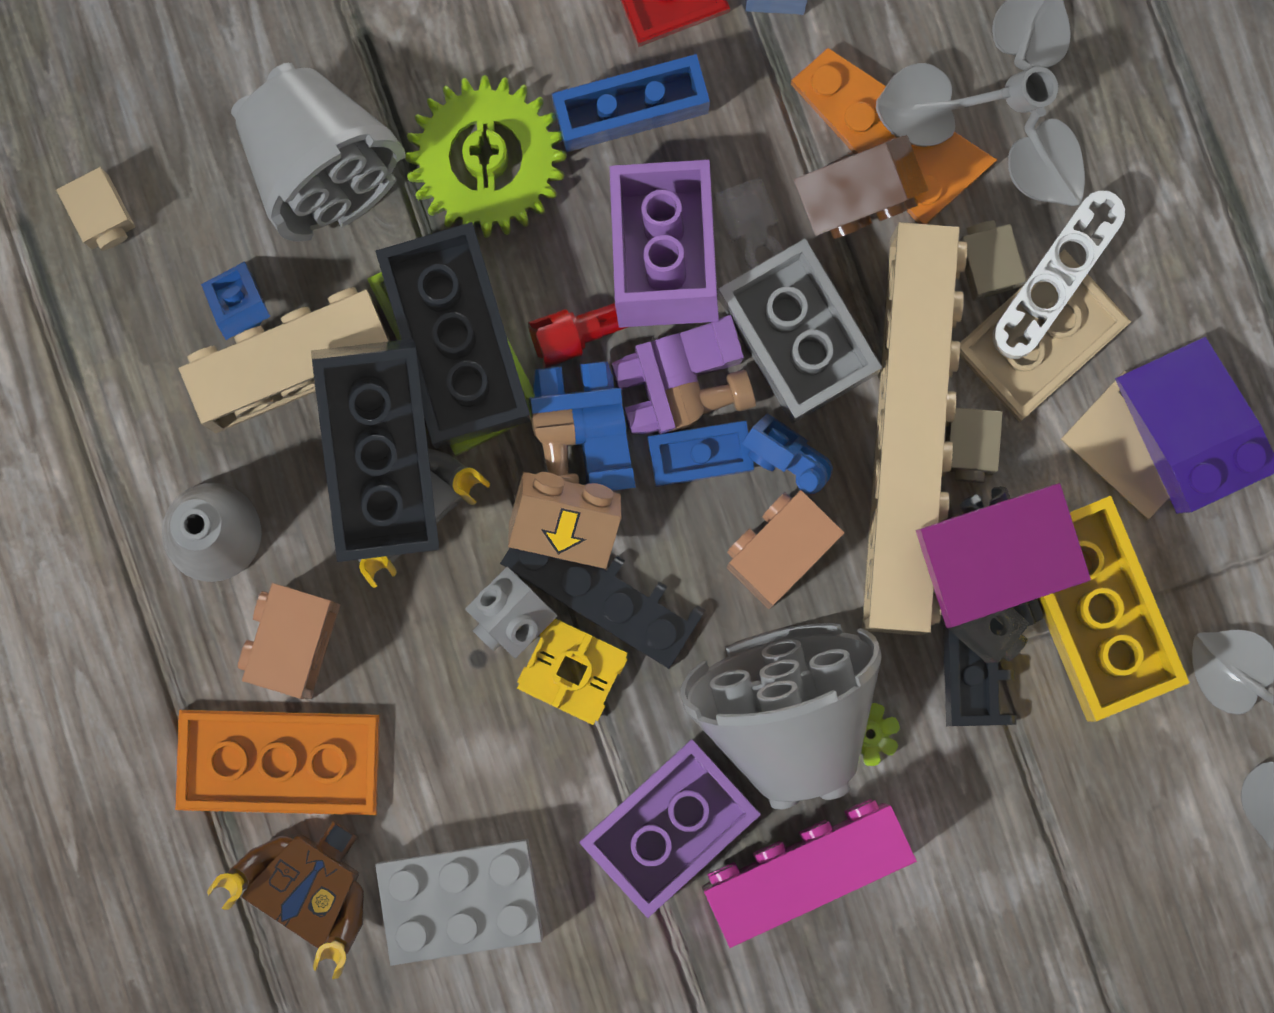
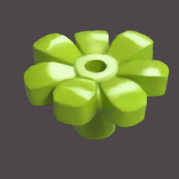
(881, 738)

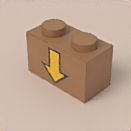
(565, 519)

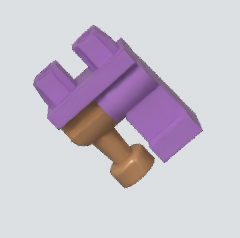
(670, 378)

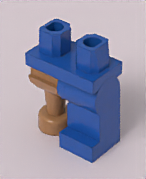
(584, 418)

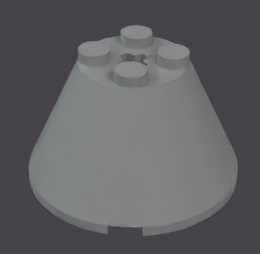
(790, 708)

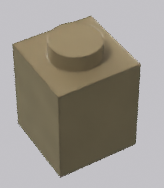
(992, 260)
(975, 443)

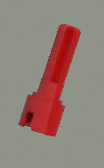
(564, 335)

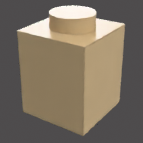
(96, 210)

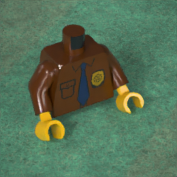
(303, 889)

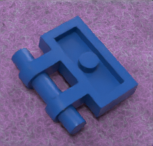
(779, 446)

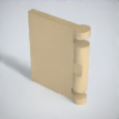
(1115, 450)

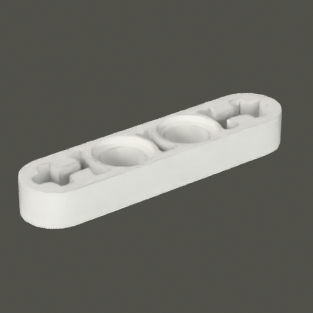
(1060, 276)

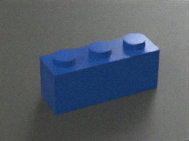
(631, 103)

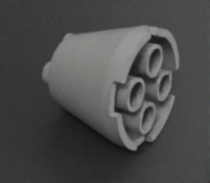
(313, 152)

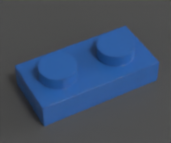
(235, 301)
(700, 454)

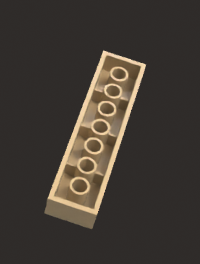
(912, 424)

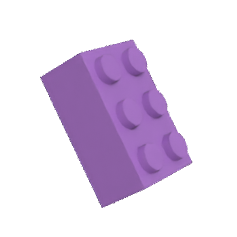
(663, 243)
(669, 828)

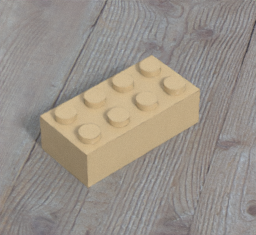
(276, 364)

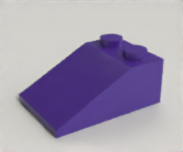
(1196, 426)

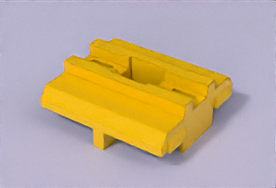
(566, 641)

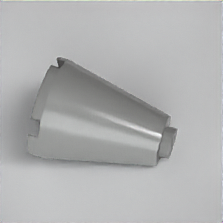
(228, 538)

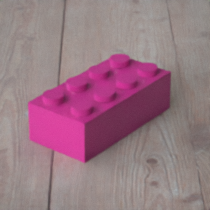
(807, 873)

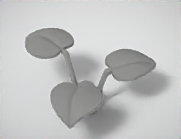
(1046, 162)
(1231, 674)

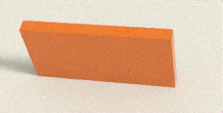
(277, 762)

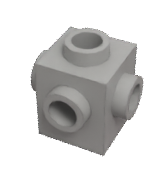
(509, 614)

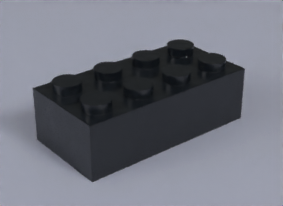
(461, 345)
(375, 450)

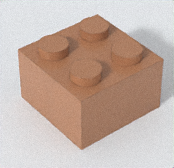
(784, 548)
(288, 641)

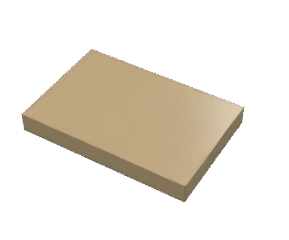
(1072, 340)

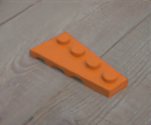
(847, 104)

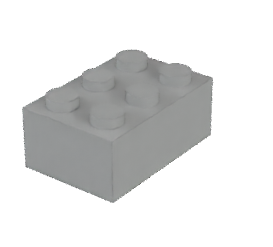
(798, 331)
(459, 902)

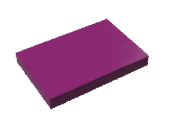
(1003, 555)

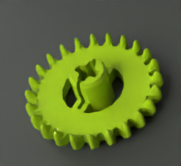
(485, 108)

